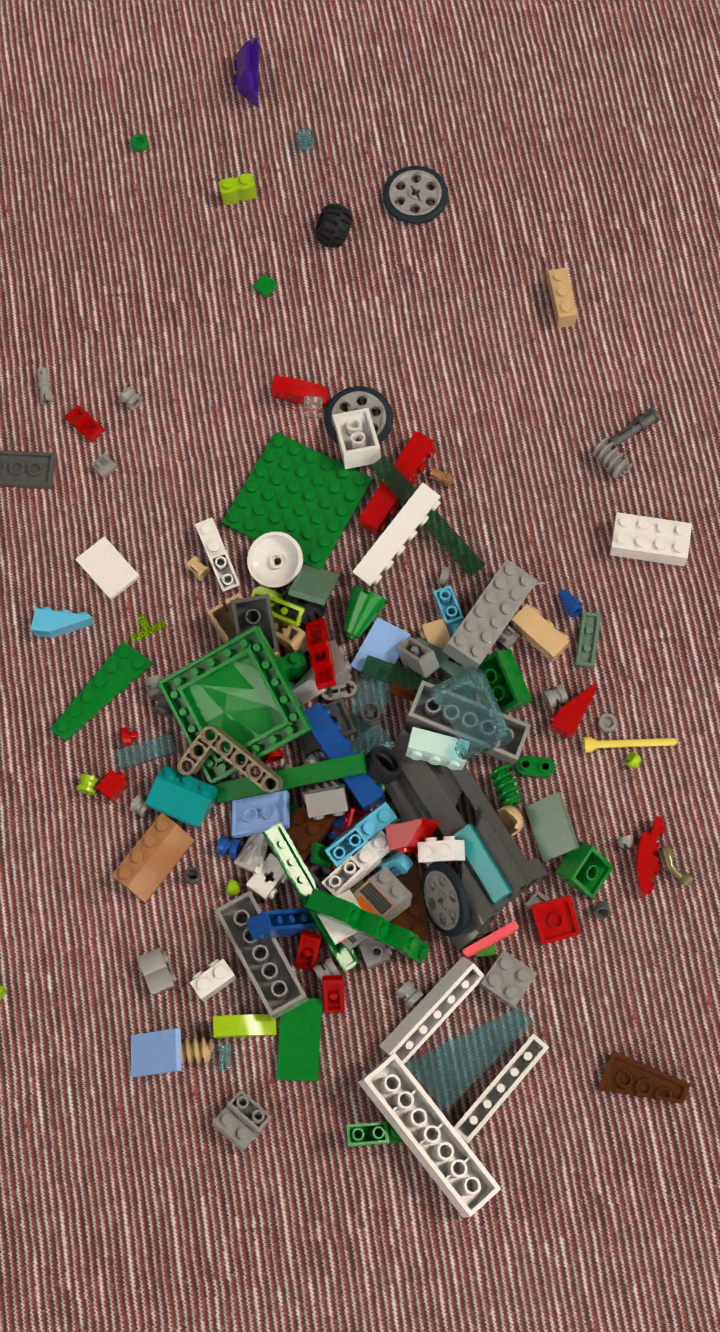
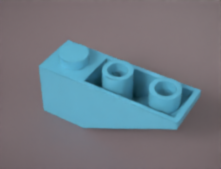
(55, 623)

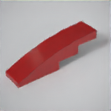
(321, 654)

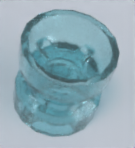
(305, 139)

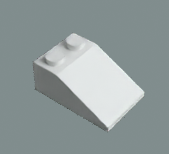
(357, 438)

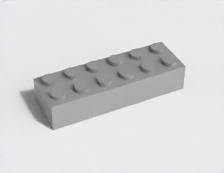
(490, 615)
(432, 717)
(261, 958)

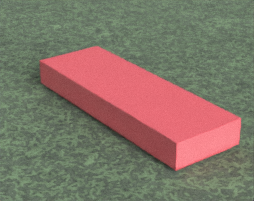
(490, 940)

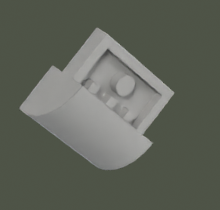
(242, 1120)

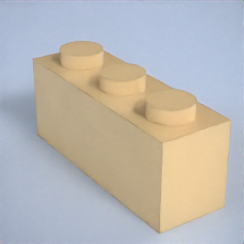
(561, 297)
(540, 632)

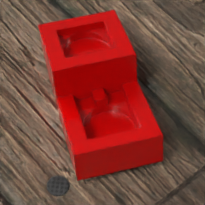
(84, 423)

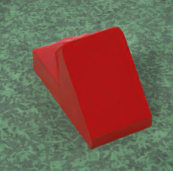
(308, 950)
(333, 994)

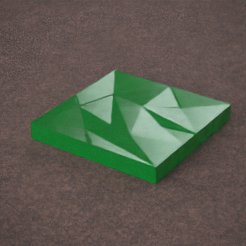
(240, 692)

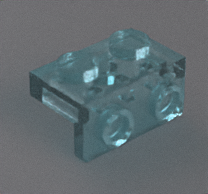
(370, 738)

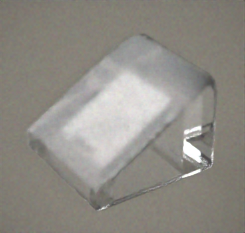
(313, 407)

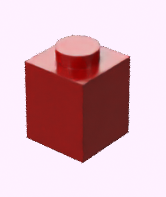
(113, 785)

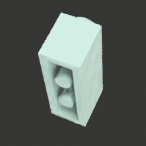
(434, 748)

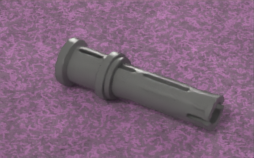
(640, 424)

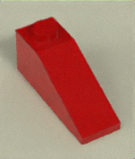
(570, 715)

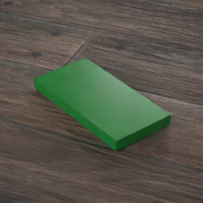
(300, 1042)

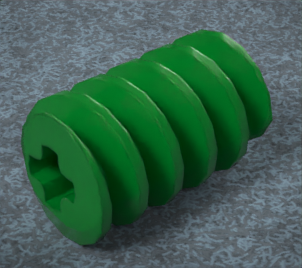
(505, 786)

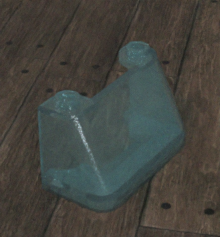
(472, 713)

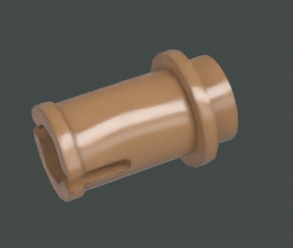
(442, 477)

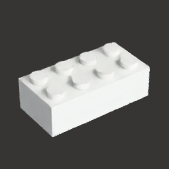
(650, 539)

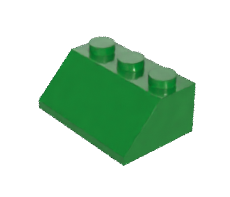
(506, 681)

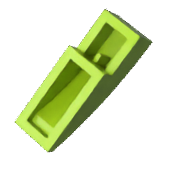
(244, 1026)

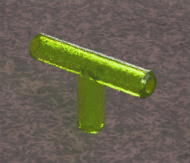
(147, 629)

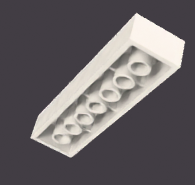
(429, 1135)

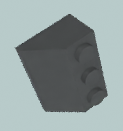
(254, 612)

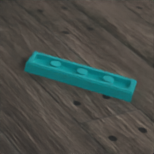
(483, 864)

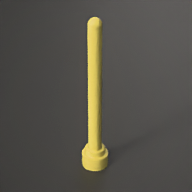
(591, 744)

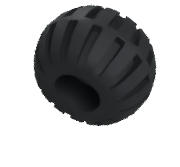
(333, 225)
(312, 610)

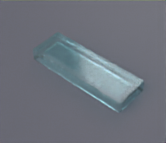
(146, 751)

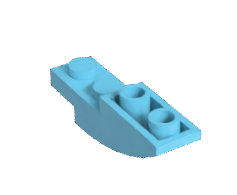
(449, 608)
(359, 833)

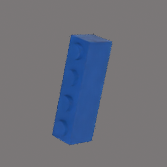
(280, 923)

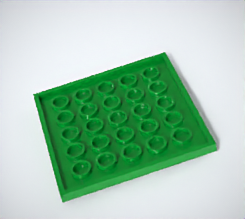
(298, 495)

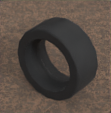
(388, 759)

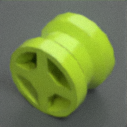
(87, 784)

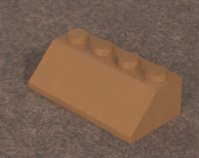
(153, 858)

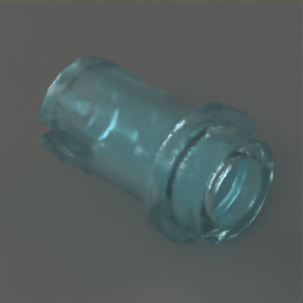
(224, 1055)

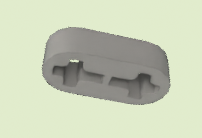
(340, 687)

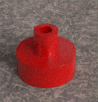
(127, 736)

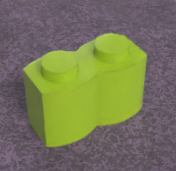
(237, 189)

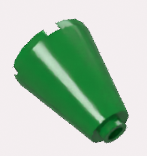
(361, 611)

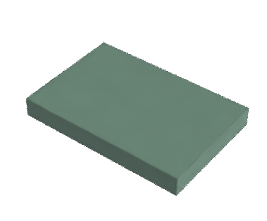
(314, 584)
(552, 827)

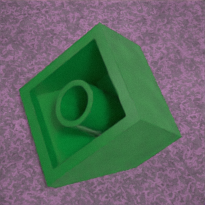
(584, 870)

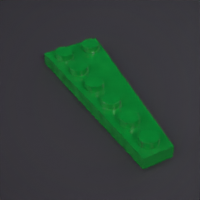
(111, 679)

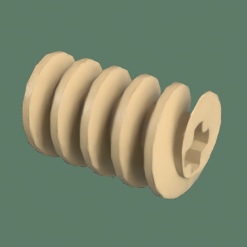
(196, 1050)

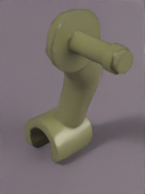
(667, 853)

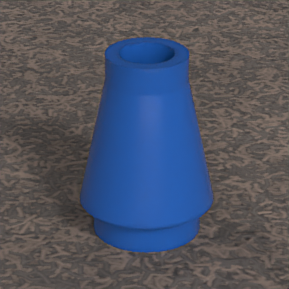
(570, 603)

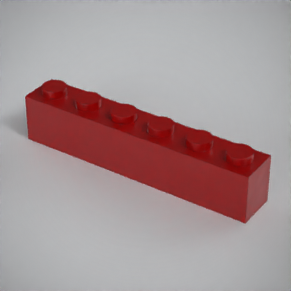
(384, 502)

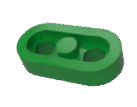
(535, 767)

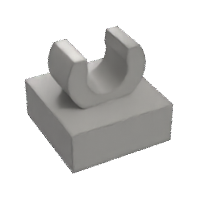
(104, 466)
(508, 638)

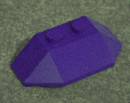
(248, 71)

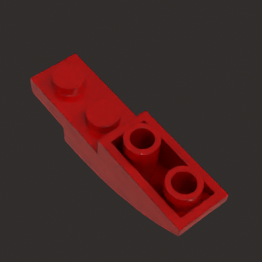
(646, 864)

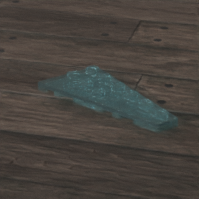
(460, 1062)

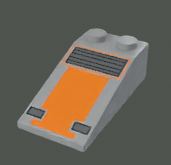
(381, 896)

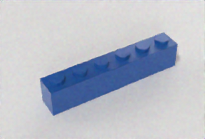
(334, 745)

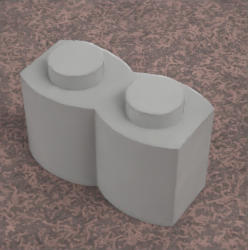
(156, 971)

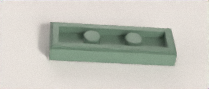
(588, 640)

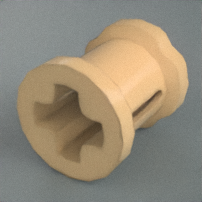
(197, 568)

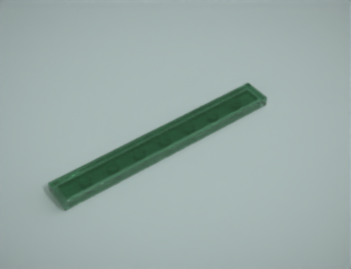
(435, 524)

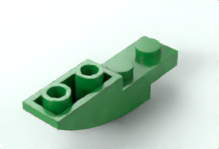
(371, 1134)

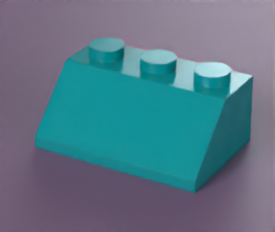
(181, 796)

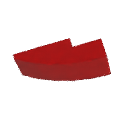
(297, 389)

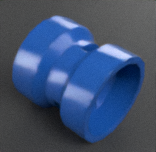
(228, 847)

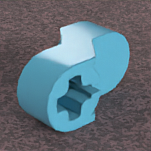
(396, 864)

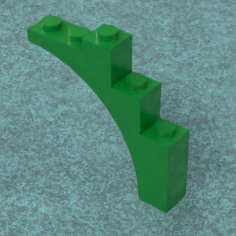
(369, 924)

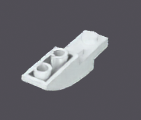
(217, 555)
(358, 866)

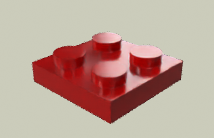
(555, 919)

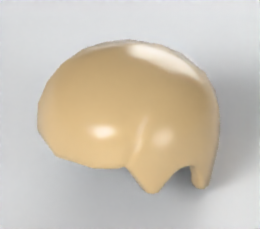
(511, 819)

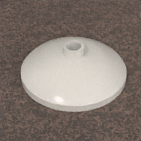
(264, 554)

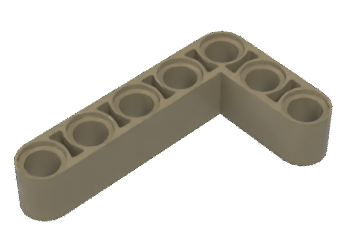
(231, 756)

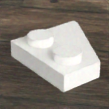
(253, 854)

